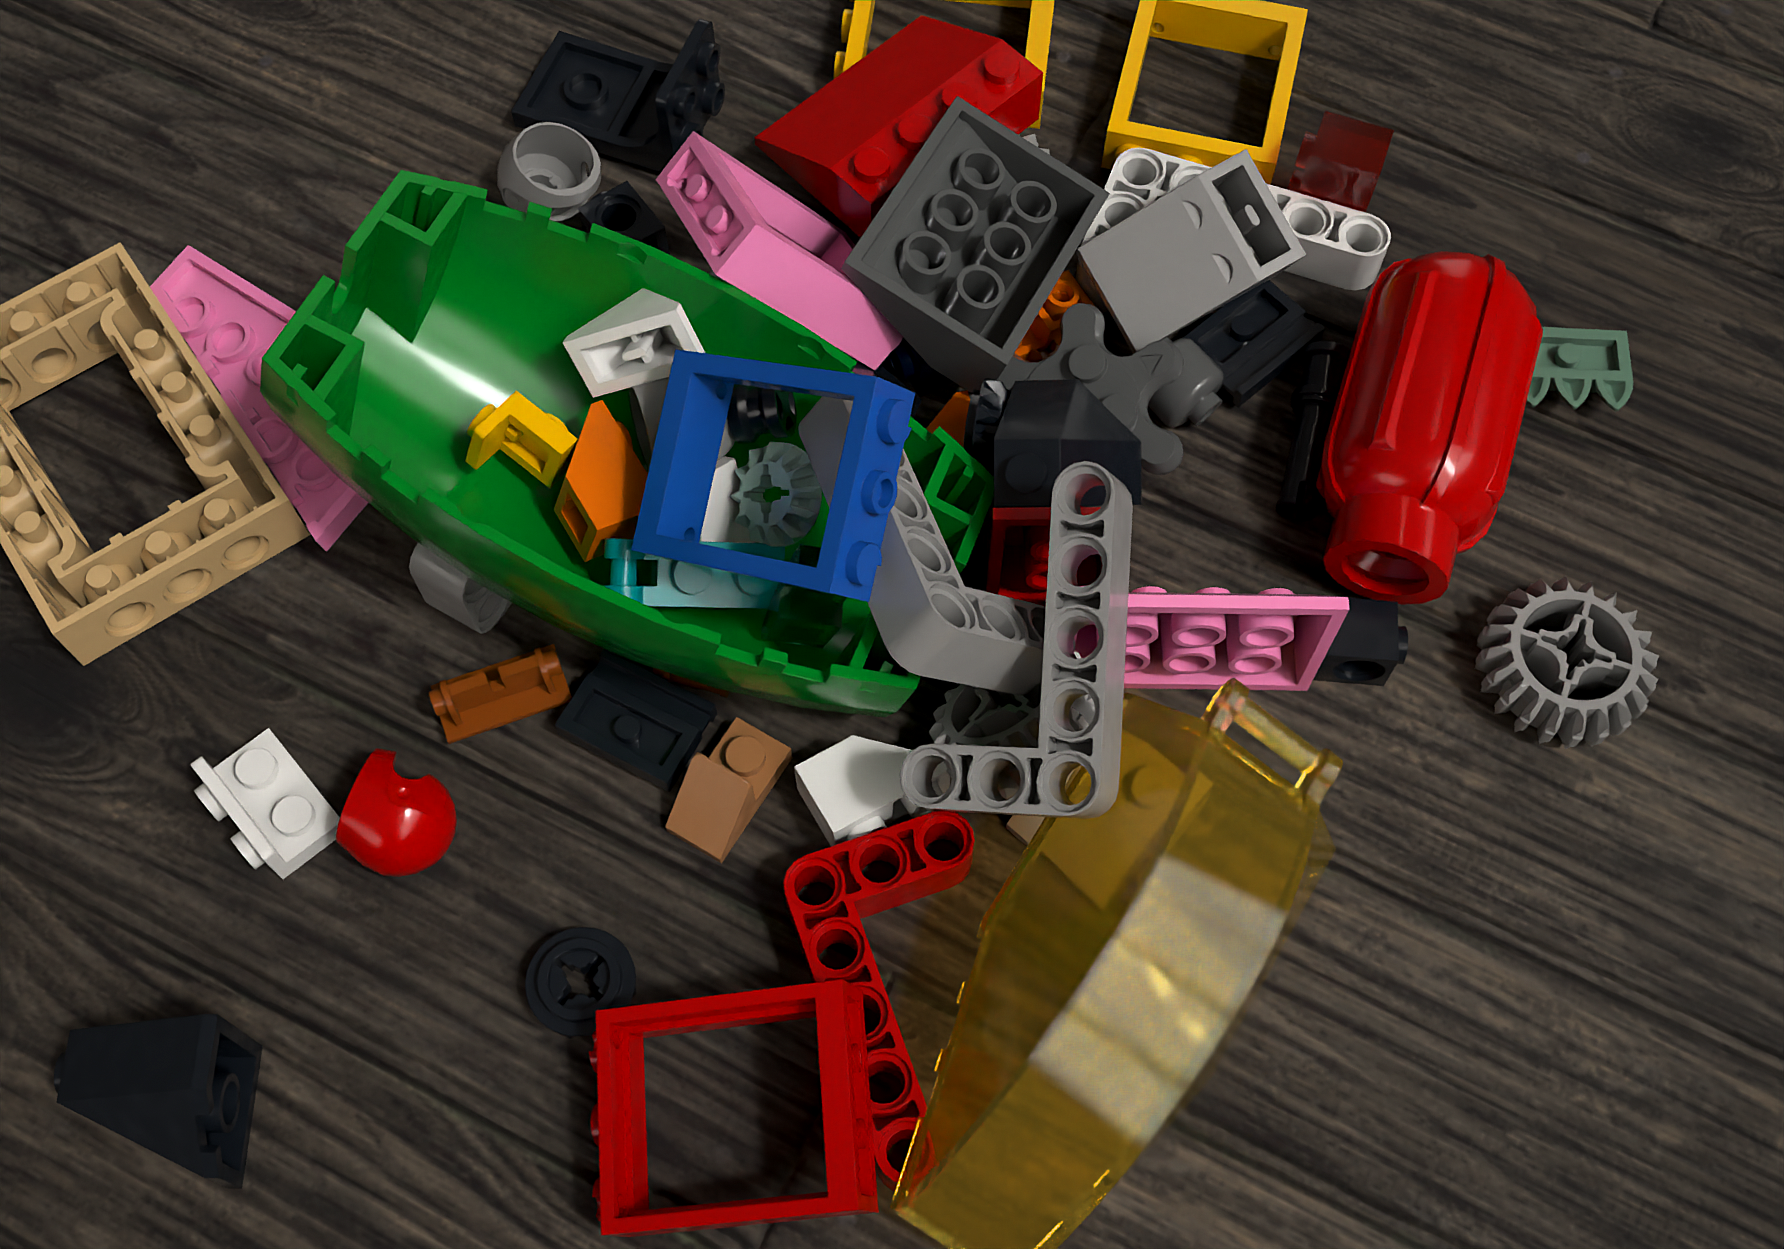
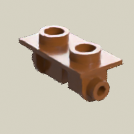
(500, 693)

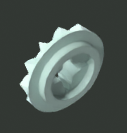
(785, 519)

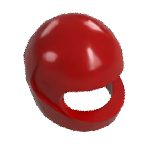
(396, 821)

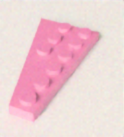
(229, 332)

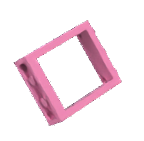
(774, 249)

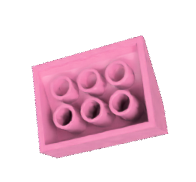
(1219, 635)

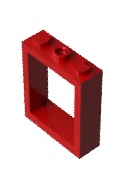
(620, 1114)

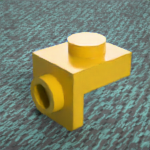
(526, 435)

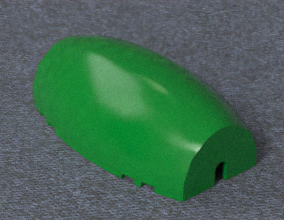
(462, 307)

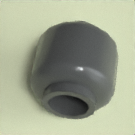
(1193, 392)

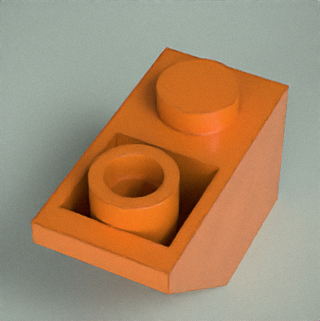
(601, 485)

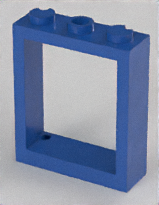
(689, 450)

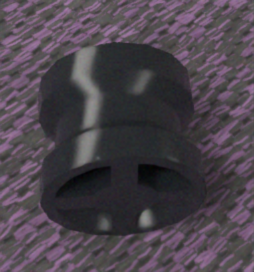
(760, 412)

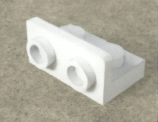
(271, 802)

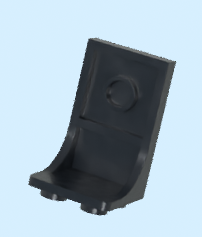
(625, 100)

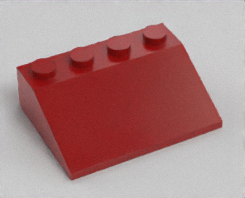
(874, 118)

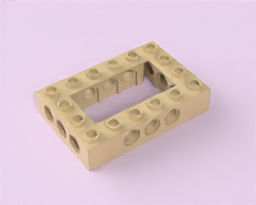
(179, 557)

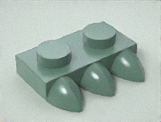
(1580, 363)

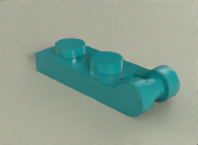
(688, 584)

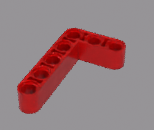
(840, 923)

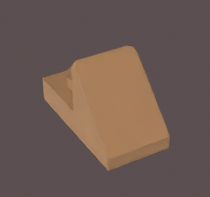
(726, 789)

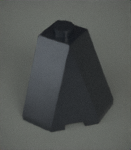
(1051, 428)
(170, 1087)

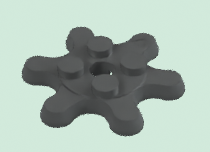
(1118, 382)

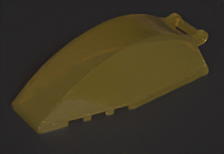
(1115, 974)

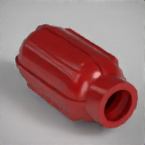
(1426, 422)

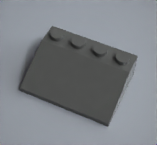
(972, 243)

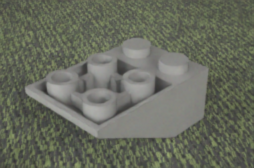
(1190, 252)

